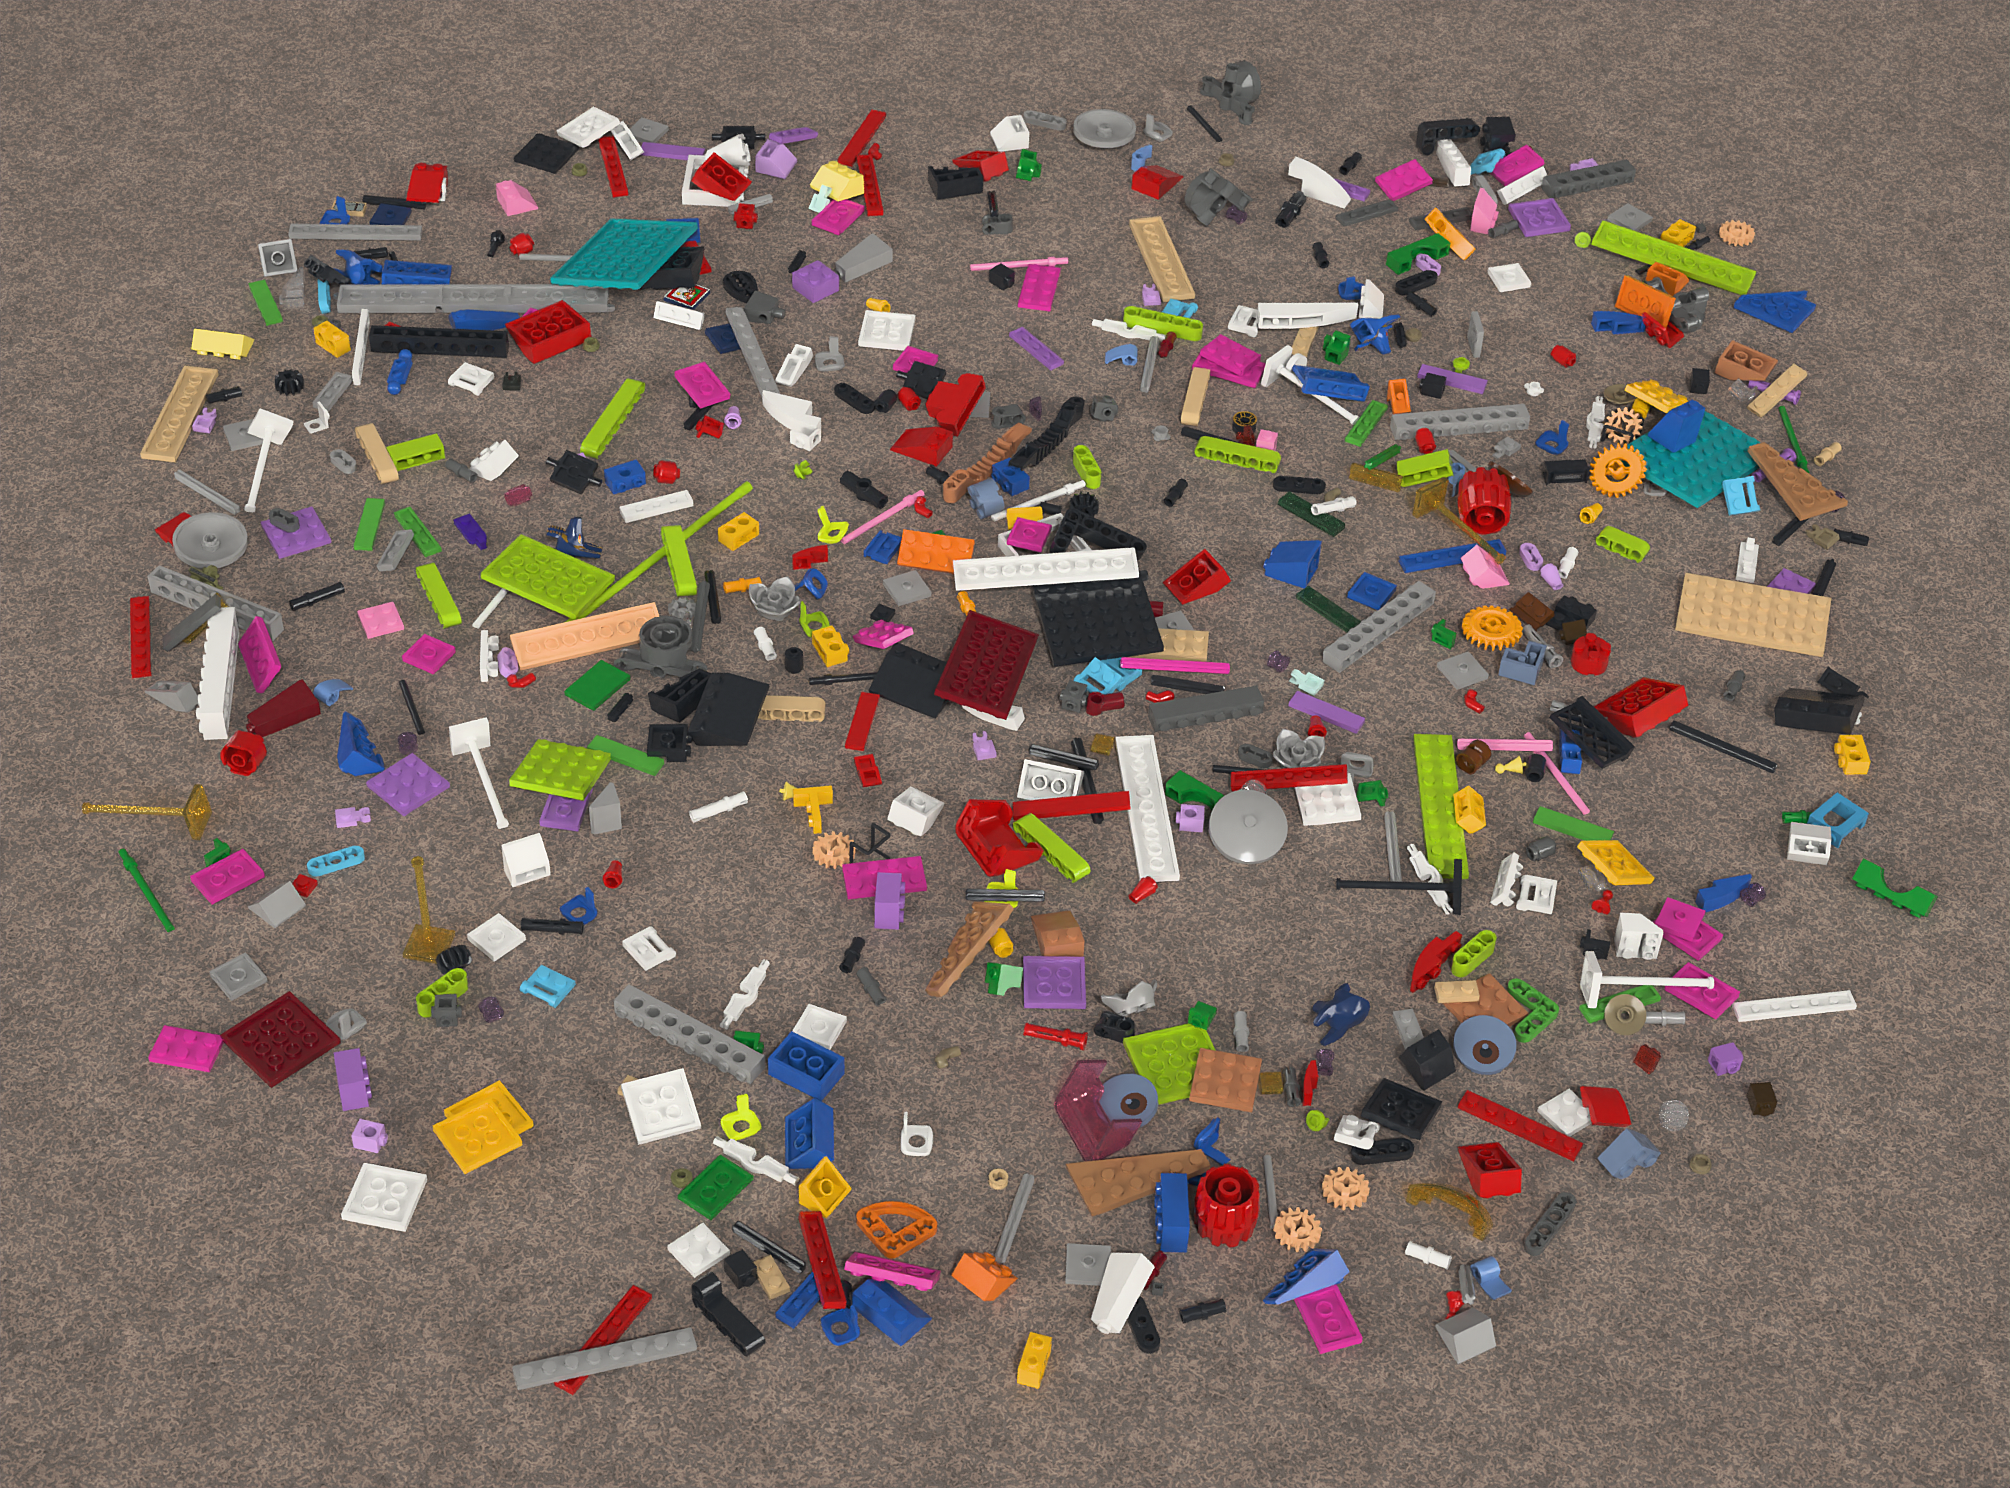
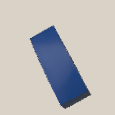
(1617, 322)
(1569, 754)
(1722, 892)

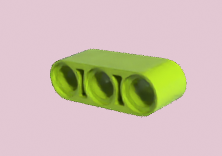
(1087, 466)
(1623, 543)
(1473, 953)
(451, 983)

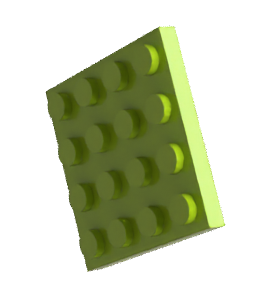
(560, 769)
(1168, 1058)

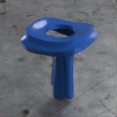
(340, 214)
(1346, 289)
(1560, 439)
(807, 580)
(582, 902)
(1207, 1138)
(847, 1316)

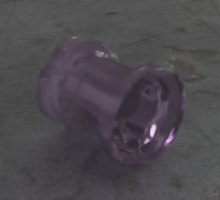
(1236, 215)
(1324, 1062)

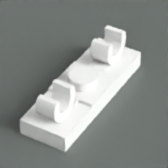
(679, 315)
(1747, 561)
(487, 656)
(1505, 879)

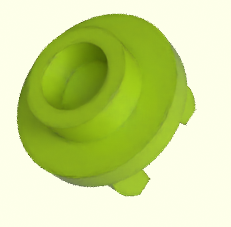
(1583, 239)
(1461, 364)
(800, 470)
(1316, 1120)

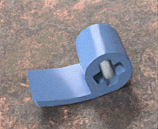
(1139, 157)
(1126, 352)
(1458, 472)
(329, 690)
(1487, 1275)

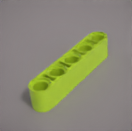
(1163, 323)
(1238, 453)
(678, 560)
(439, 595)
(1054, 848)

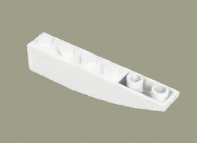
(1453, 162)
(1303, 314)

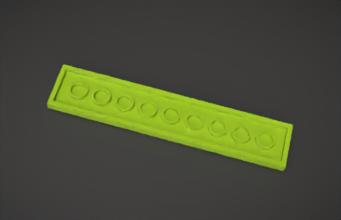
(1687, 261)
(1437, 785)

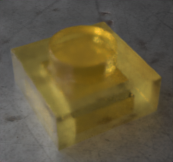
(1102, 744)
(1271, 1083)

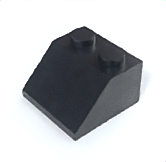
(1429, 1060)

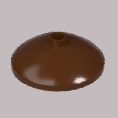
(1516, 486)

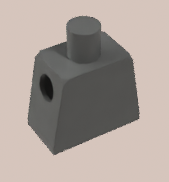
(763, 308)

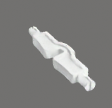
(1121, 329)
(1595, 428)
(1425, 871)
(740, 1001)
(765, 1165)

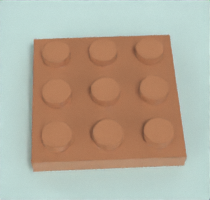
(1493, 1002)
(1225, 1080)

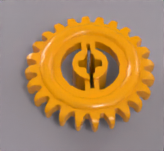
(1617, 470)
(1491, 619)

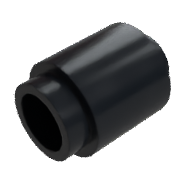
(885, 401)
(794, 660)
(1535, 767)

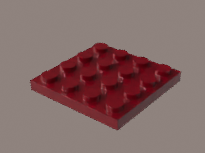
(280, 1039)

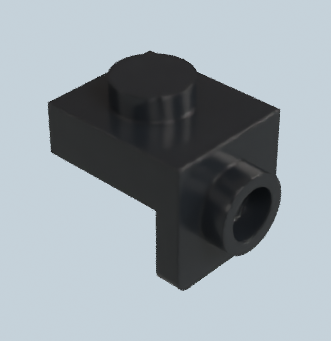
(1600, 947)

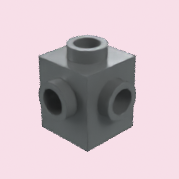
(1104, 408)
(1074, 696)
(446, 1010)

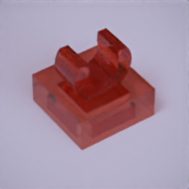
(1247, 436)
(1647, 1058)

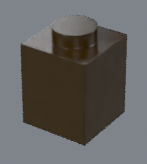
(1572, 631)
(1761, 1098)

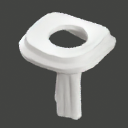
(911, 1130)

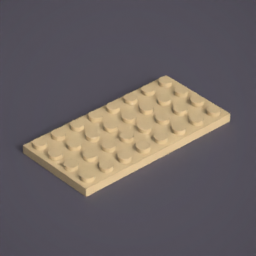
(1754, 614)

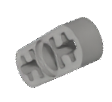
(1053, 122)
(1480, 182)

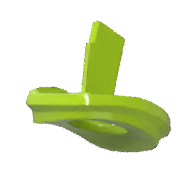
(805, 619)

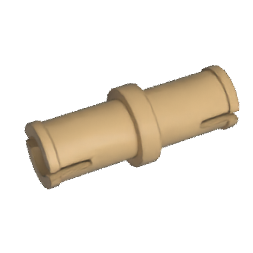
(1827, 454)

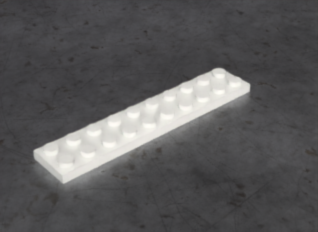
(1045, 569)
(1148, 812)

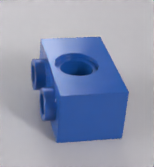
(624, 477)
(1010, 478)

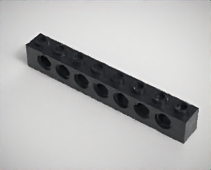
(439, 341)

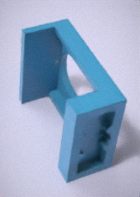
(1846, 809)

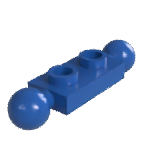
(399, 372)

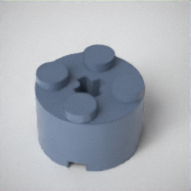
(985, 498)

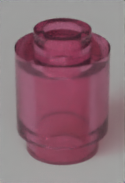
(518, 495)

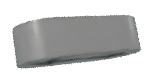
(346, 459)

